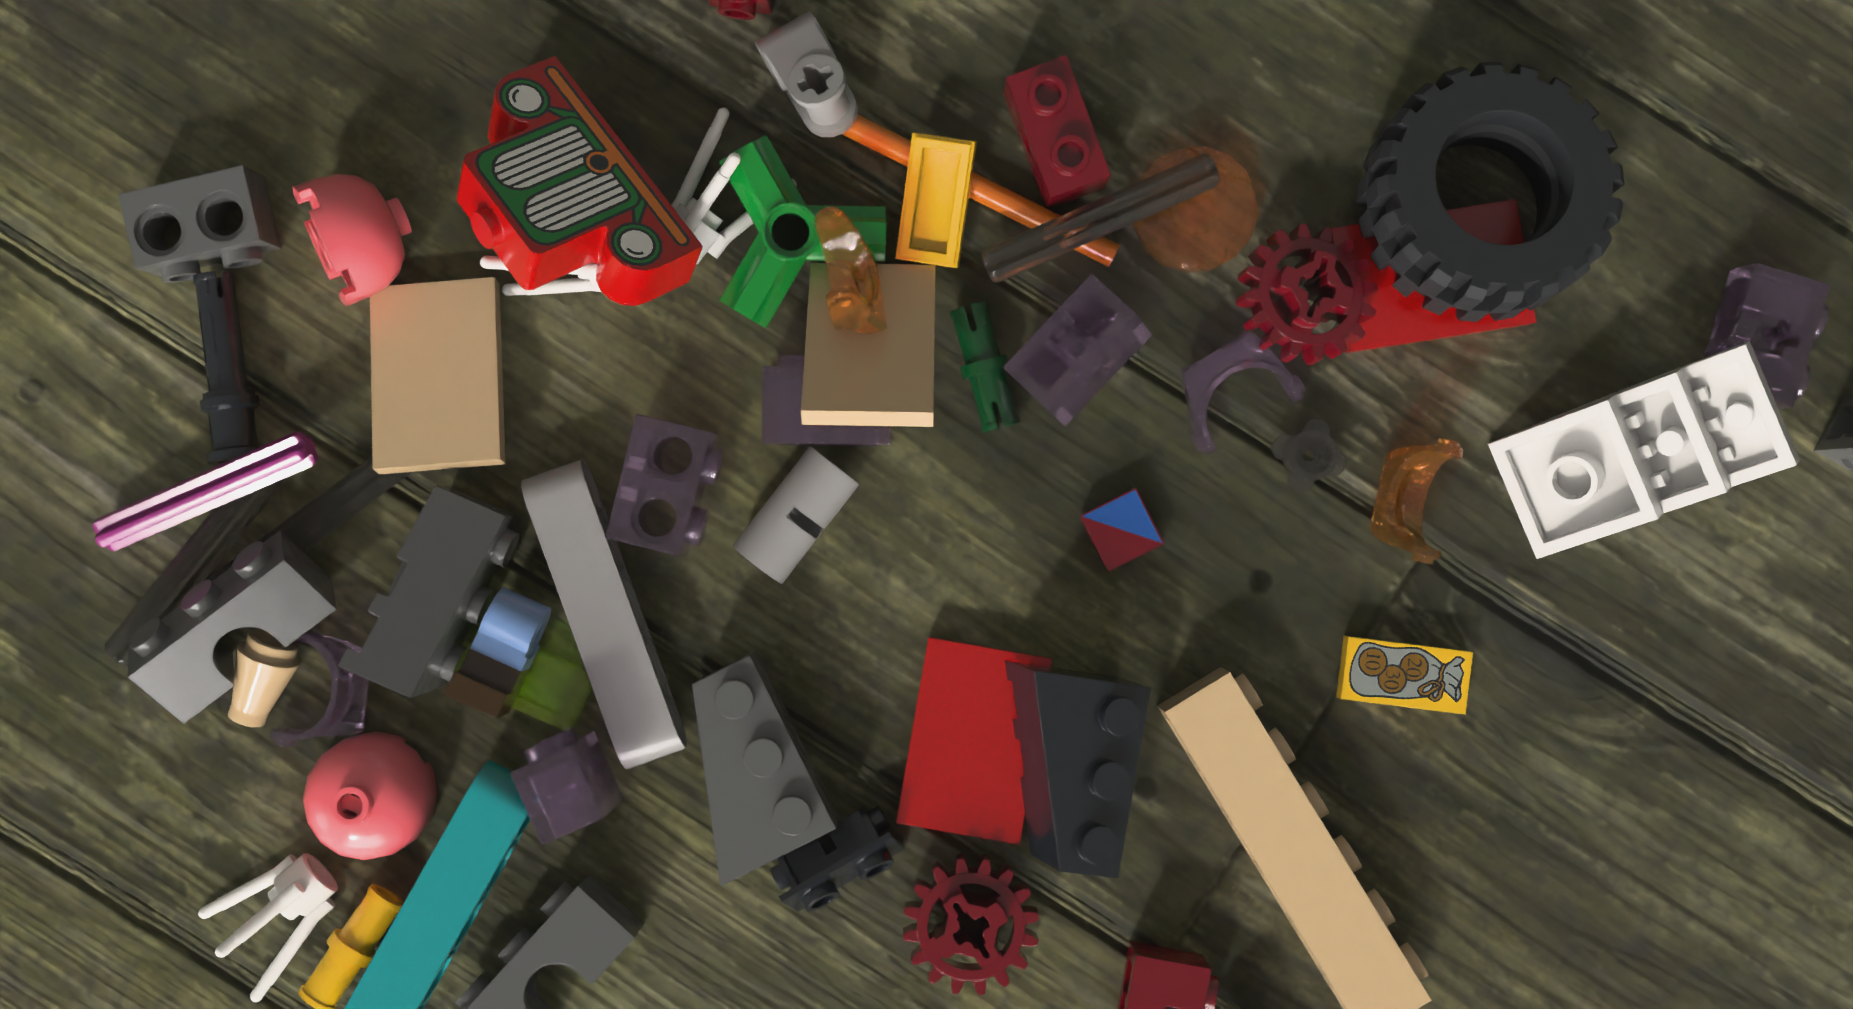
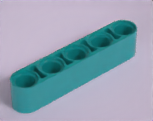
(446, 895)

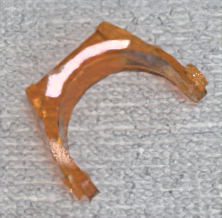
(847, 262)
(1402, 522)

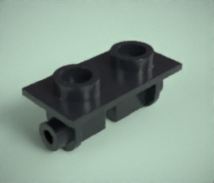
(818, 875)

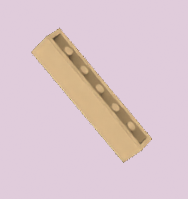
(1291, 846)

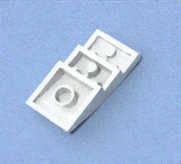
(1644, 451)

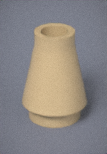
(260, 676)

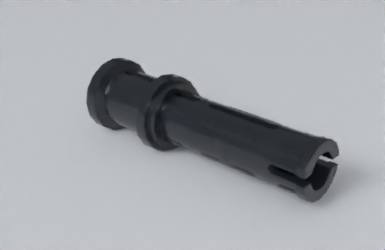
(228, 398)

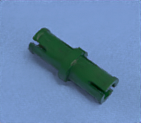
(984, 366)

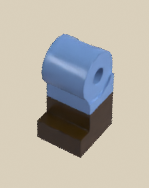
(500, 654)

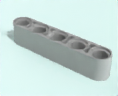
(604, 614)

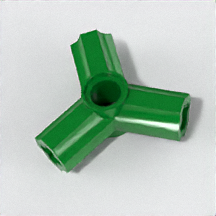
(766, 268)

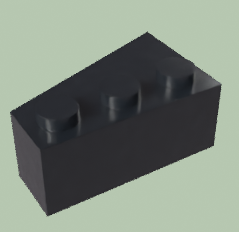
(1078, 763)

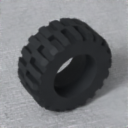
(1551, 144)

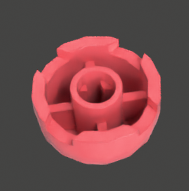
(355, 233)
(369, 796)

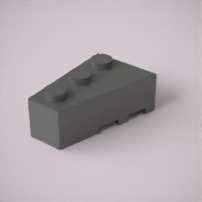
(435, 593)
(756, 770)

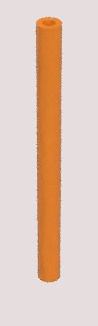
(981, 190)

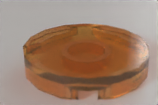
(1207, 227)

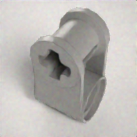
(810, 75)

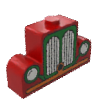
(570, 194)

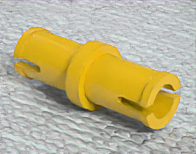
(351, 948)

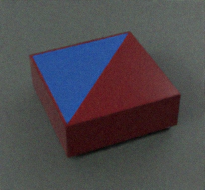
(1121, 529)

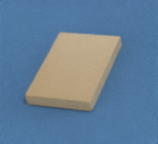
(877, 375)
(437, 376)

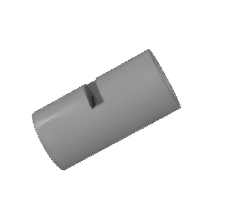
(795, 515)

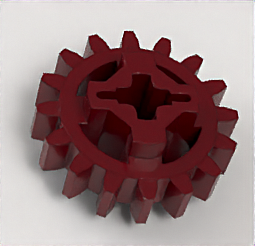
(1282, 306)
(947, 940)

